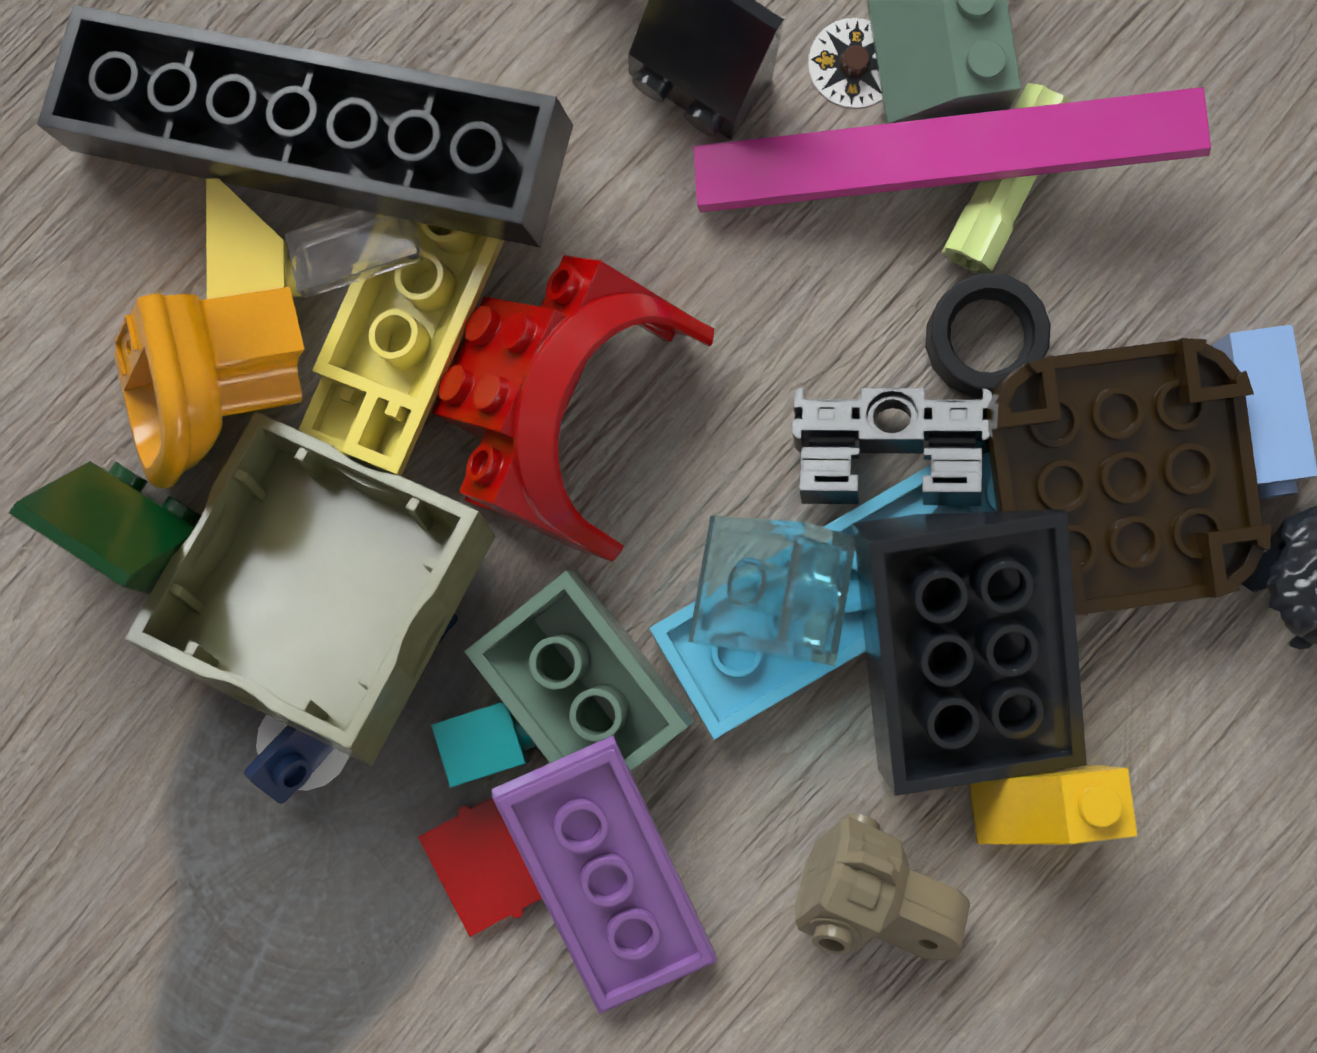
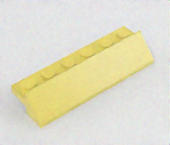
(395, 347)

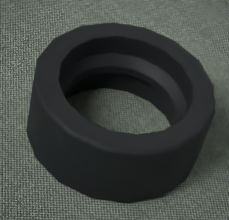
(972, 289)

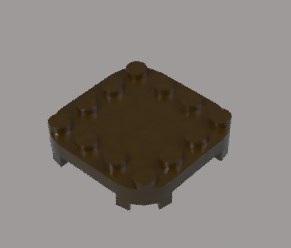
(1145, 461)

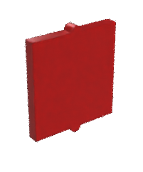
(480, 867)

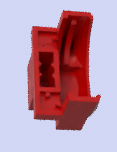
(519, 379)

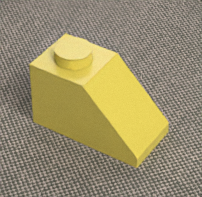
(242, 248)

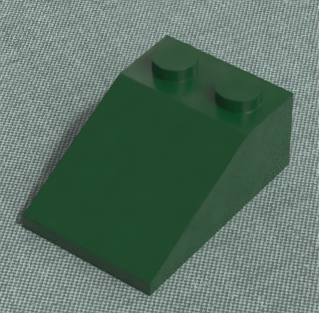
(109, 522)

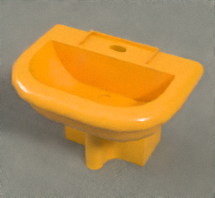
(198, 361)

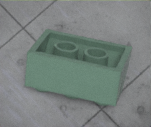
(943, 57)
(577, 676)

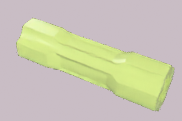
(990, 214)

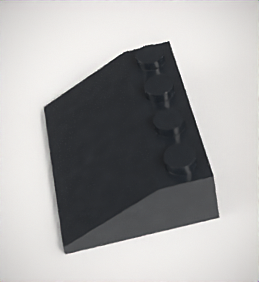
(970, 646)

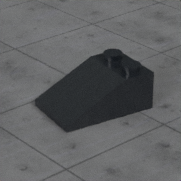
(706, 58)

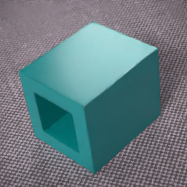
(481, 743)

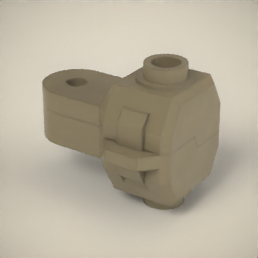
(864, 889)

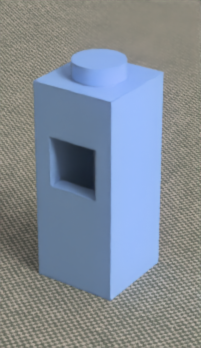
(1276, 410)

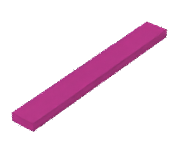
(953, 150)

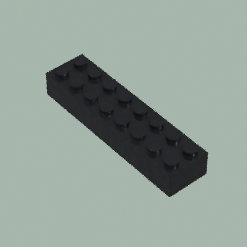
(308, 124)

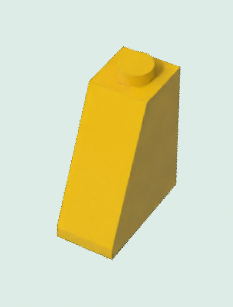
(1054, 807)

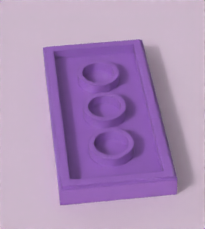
(604, 874)

